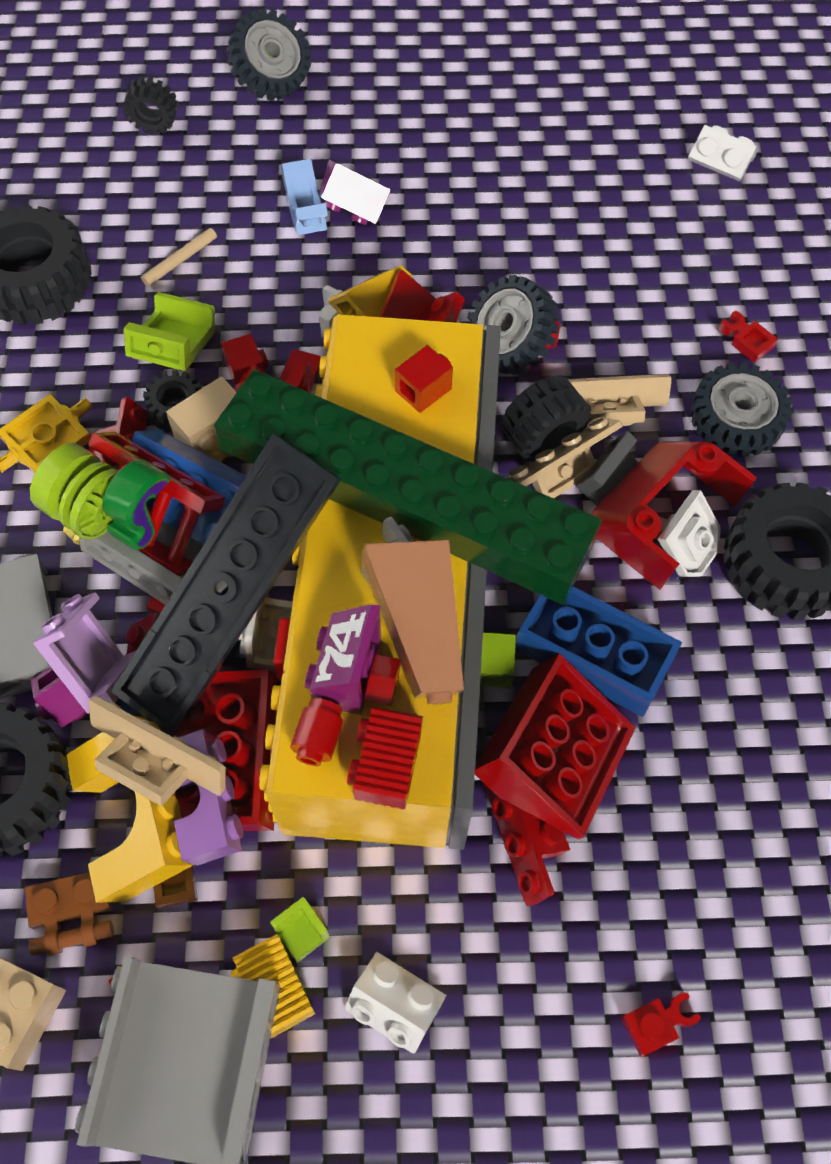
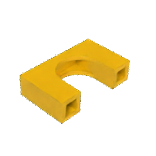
(152, 846)

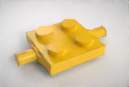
(41, 431)

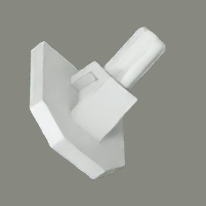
(691, 535)

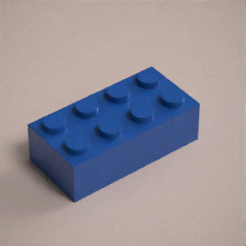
(198, 466)
(604, 644)

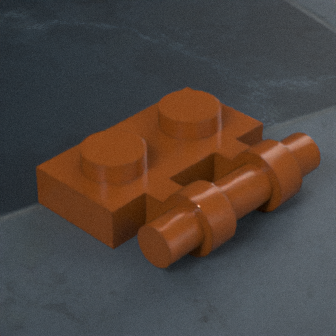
(63, 901)

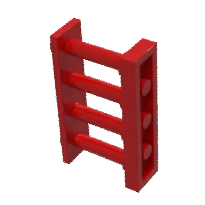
(193, 494)

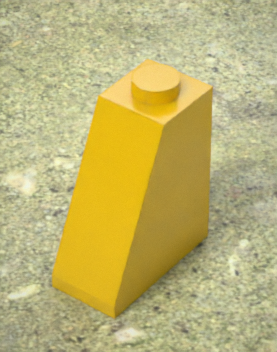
(366, 297)

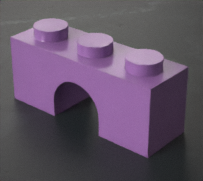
(213, 827)

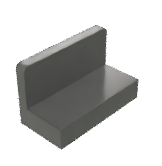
(609, 468)

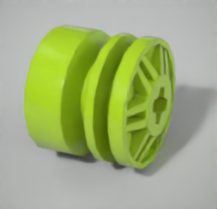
(71, 489)

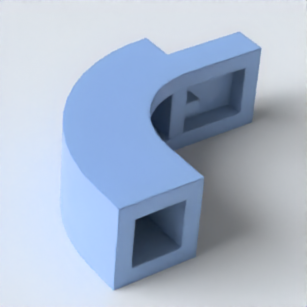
(303, 198)

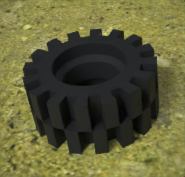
(152, 93)
(162, 390)

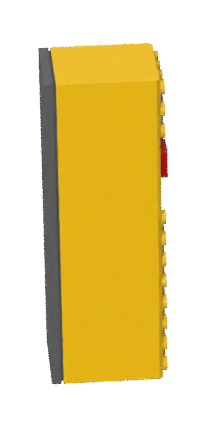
(329, 579)

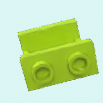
(172, 333)

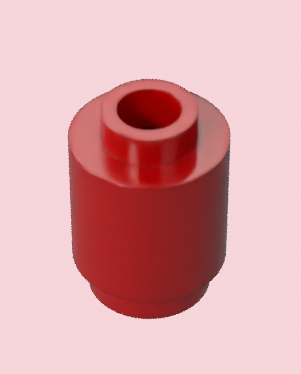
(317, 732)

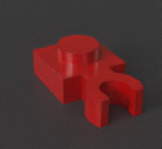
(750, 339)
(653, 1025)

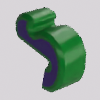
(126, 502)

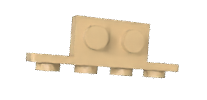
(624, 396)
(568, 463)
(149, 758)

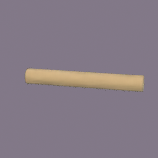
(178, 257)

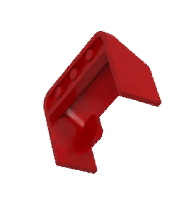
(632, 526)

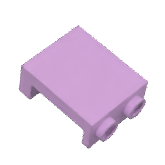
(82, 651)

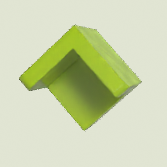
(497, 660)
(300, 929)

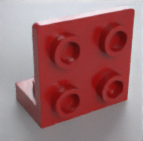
(412, 301)

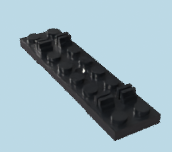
(248, 553)

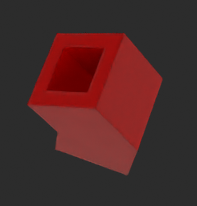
(383, 680)

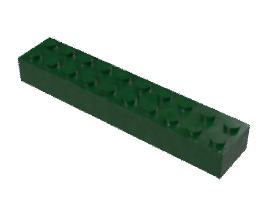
(418, 485)

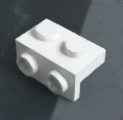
(723, 152)
(394, 1002)

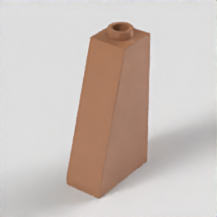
(420, 613)

